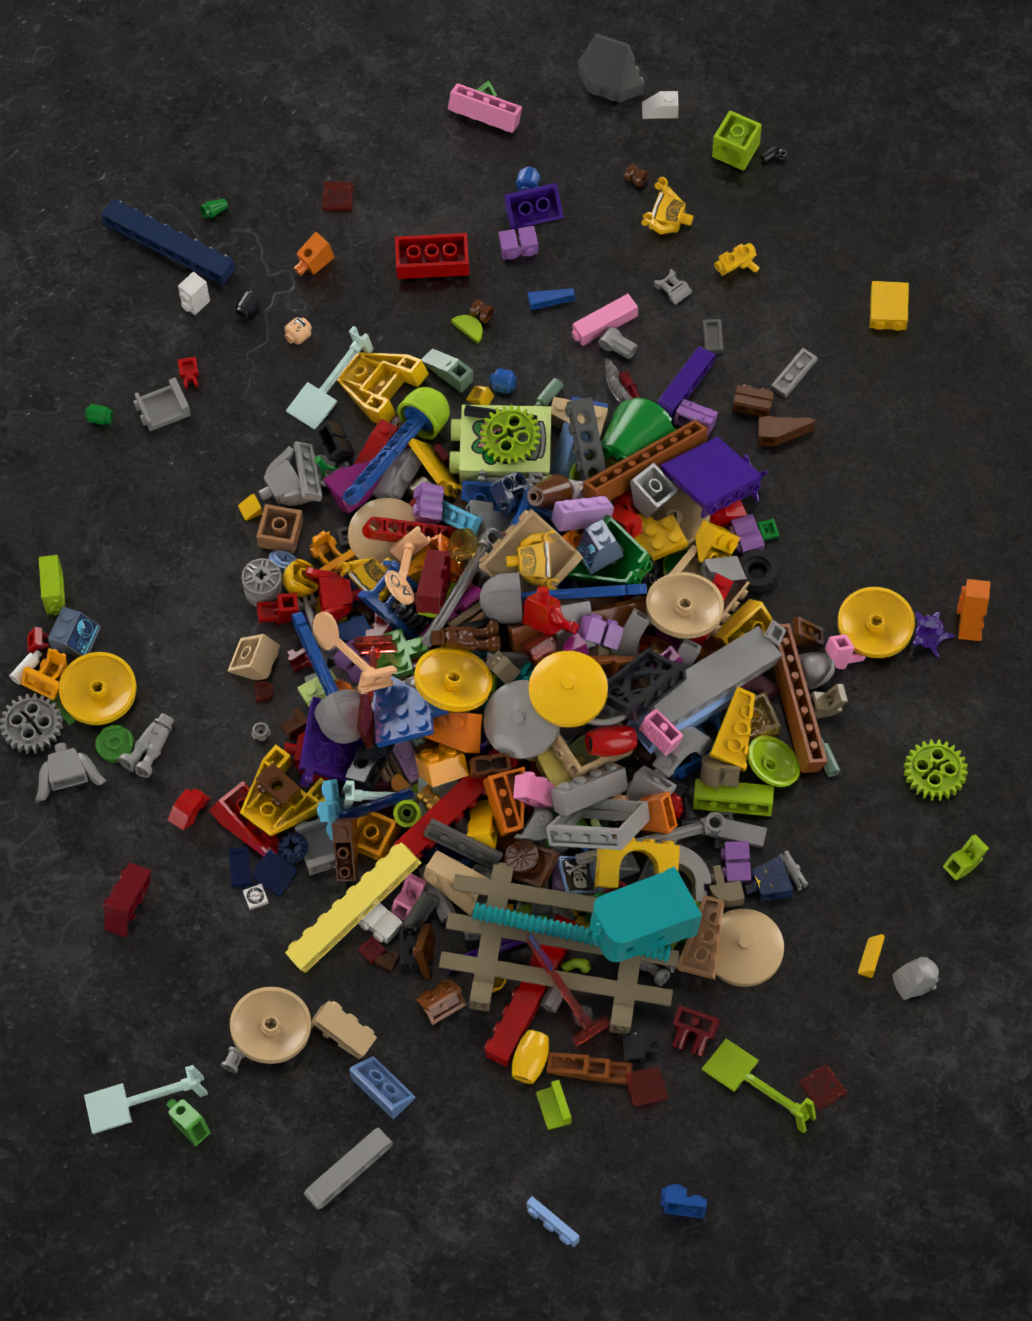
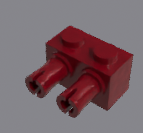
(696, 1022)

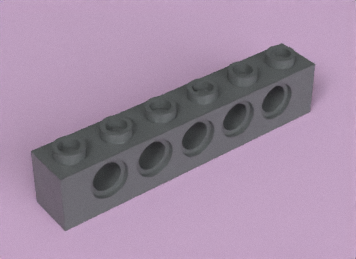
(593, 445)

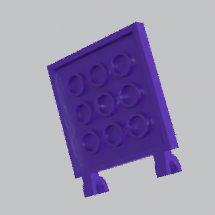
(323, 755)

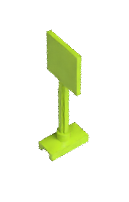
(733, 1066)

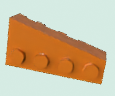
(458, 731)

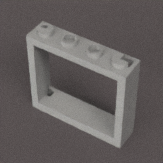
(634, 813)

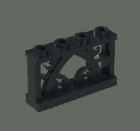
(644, 699)

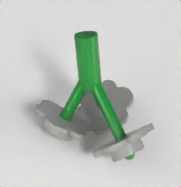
(326, 467)

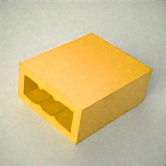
(889, 305)

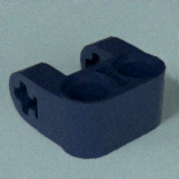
(509, 491)

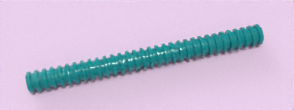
(549, 927)

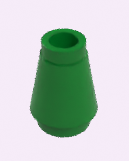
(212, 208)

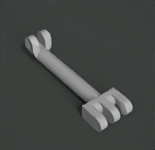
(534, 478)
(307, 606)

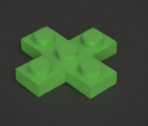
(405, 653)

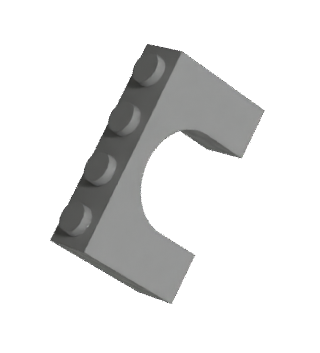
(633, 631)

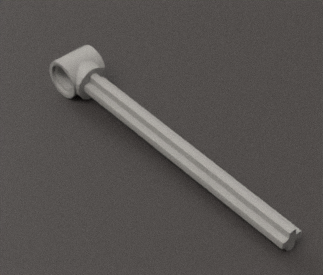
(484, 546)
(678, 833)

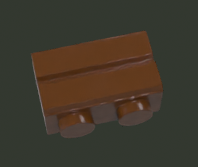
(753, 400)

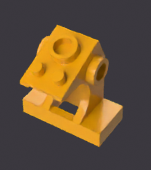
(325, 543)
(48, 677)

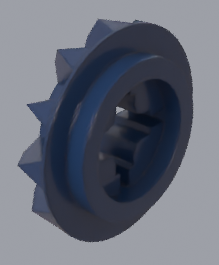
(299, 851)

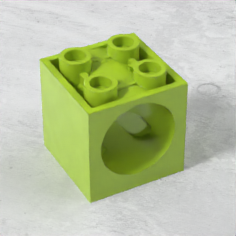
(736, 140)

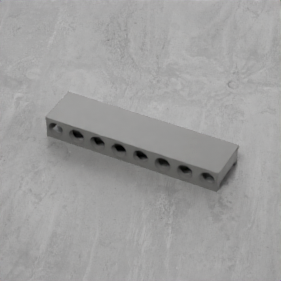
(719, 675)

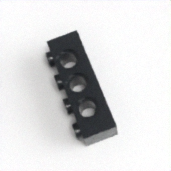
(366, 770)

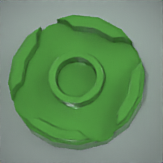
(113, 742)

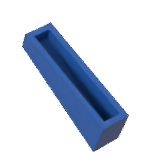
(547, 298)

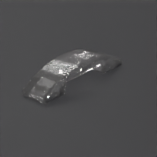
(612, 379)

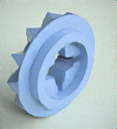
(279, 556)

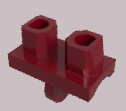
(298, 659)

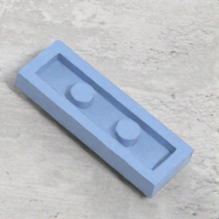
(552, 1222)

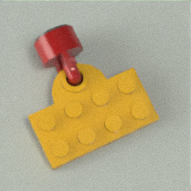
(659, 536)

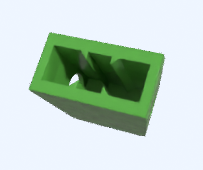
(188, 1121)

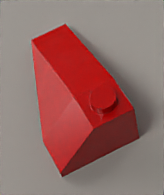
(377, 440)

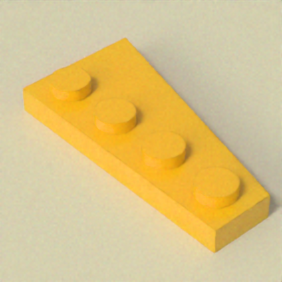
(734, 733)

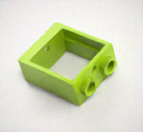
(52, 584)

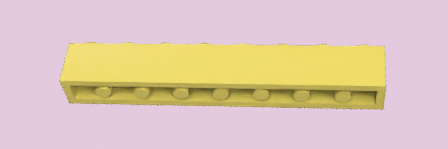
(352, 907)

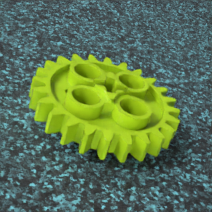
(518, 449)
(924, 757)

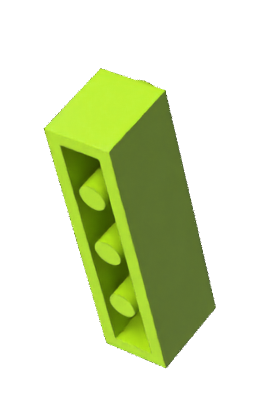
(744, 799)

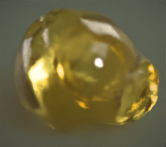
(463, 544)

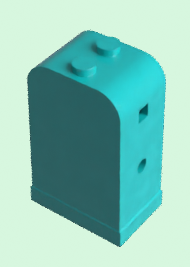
(644, 916)

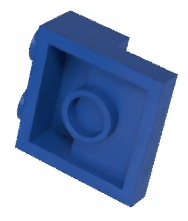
(676, 1202)

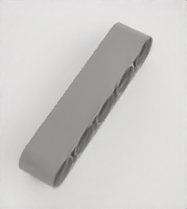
(348, 1168)

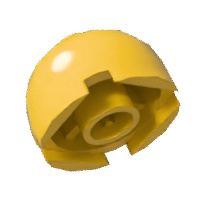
(296, 581)

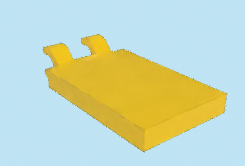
(435, 467)

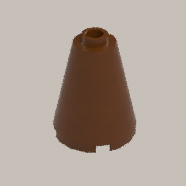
(549, 491)

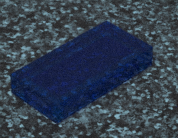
(239, 866)

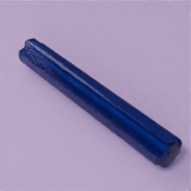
(378, 804)

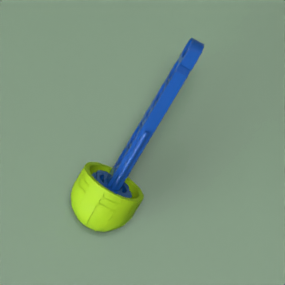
(422, 414)

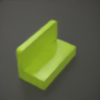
(554, 1106)

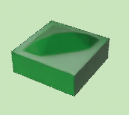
(768, 529)

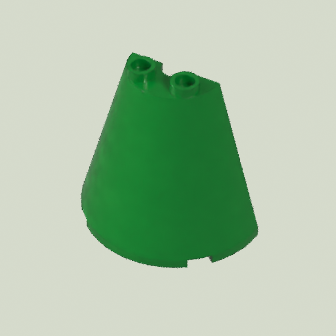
(634, 427)
(627, 570)

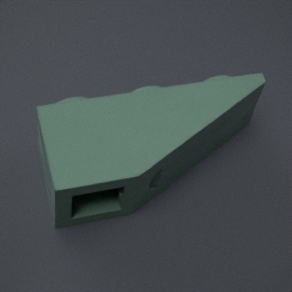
(449, 369)

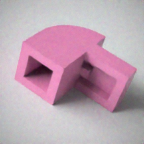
(842, 651)
(407, 898)

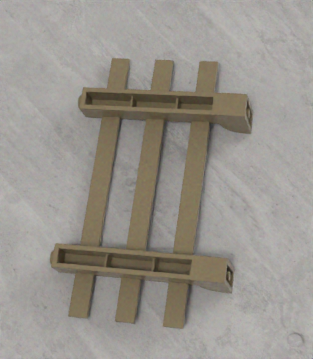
(488, 967)

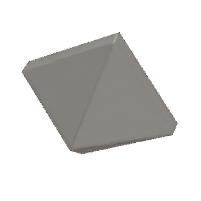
(775, 633)

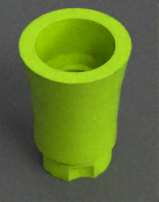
(407, 821)

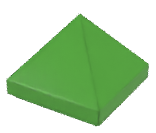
(487, 88)

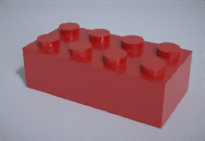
(432, 255)

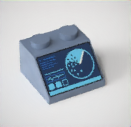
(598, 547)
(73, 633)

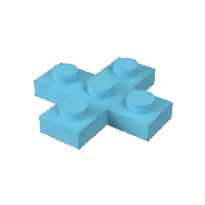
(329, 809)

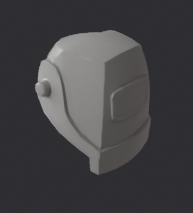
(536, 825)
(916, 978)

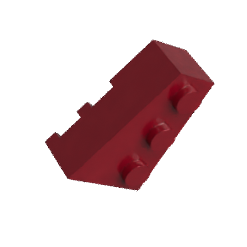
(434, 582)
(125, 897)

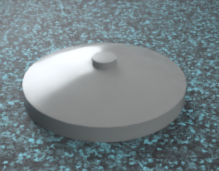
(514, 724)

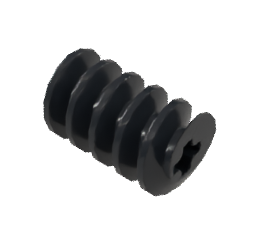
(411, 615)

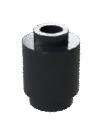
(247, 304)

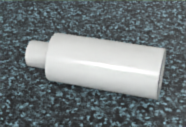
(31, 661)

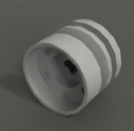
(265, 589)

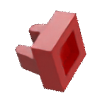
(35, 640)

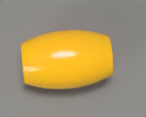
(530, 1057)

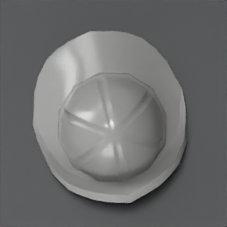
(816, 668)

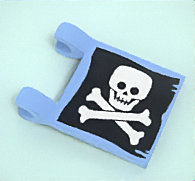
(577, 878)

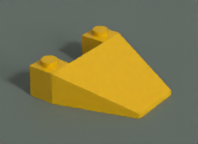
(376, 377)
(268, 817)

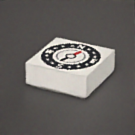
(255, 896)

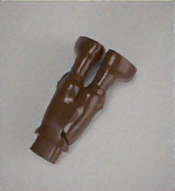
(466, 637)

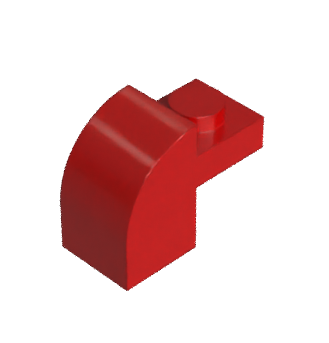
(279, 610)
(186, 808)

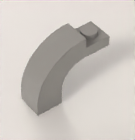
(693, 741)
(697, 872)

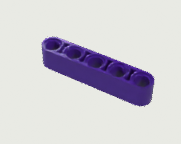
(686, 380)

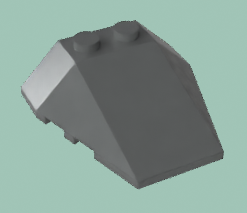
(610, 69)

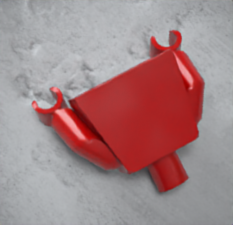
(545, 613)

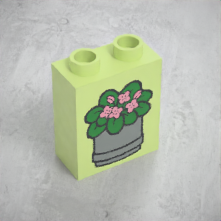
(473, 457)

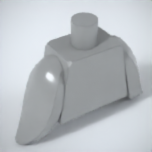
(283, 481)
(65, 770)

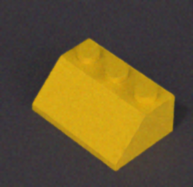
(745, 619)

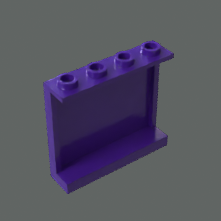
(712, 475)

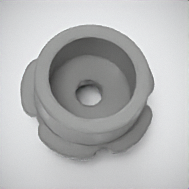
(260, 726)

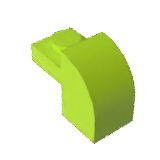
(966, 859)

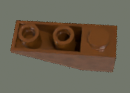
(775, 431)
(345, 848)

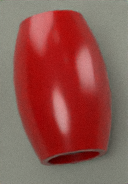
(611, 740)

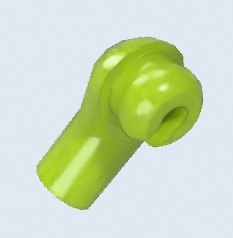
(582, 964)

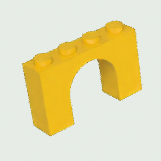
(608, 861)

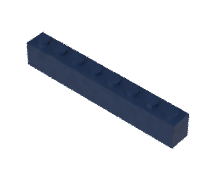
(168, 241)

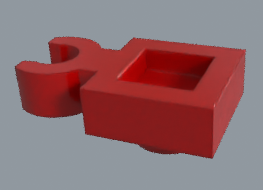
(188, 371)

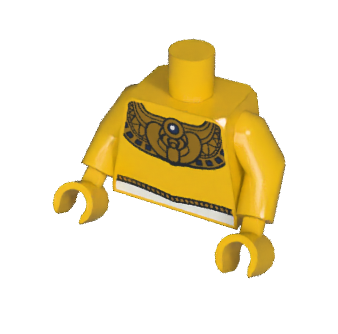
(667, 211)
(533, 559)
(366, 574)

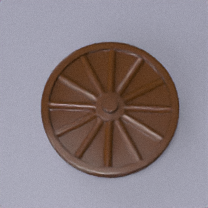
(522, 855)

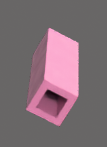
(611, 315)

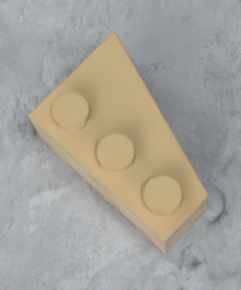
(559, 416)
(441, 874)
(343, 1029)

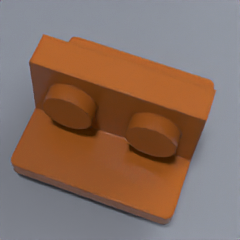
(441, 1001)

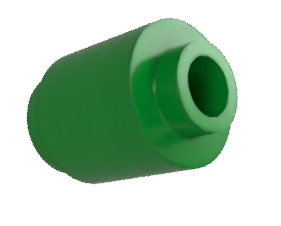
(99, 414)

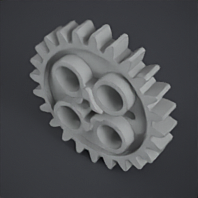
(45, 712)

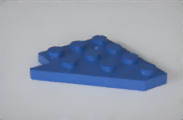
(402, 714)

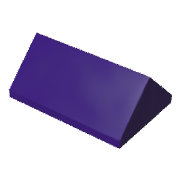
(533, 206)

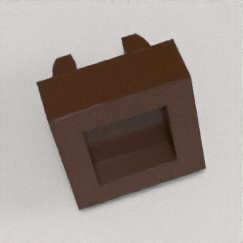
(362, 609)

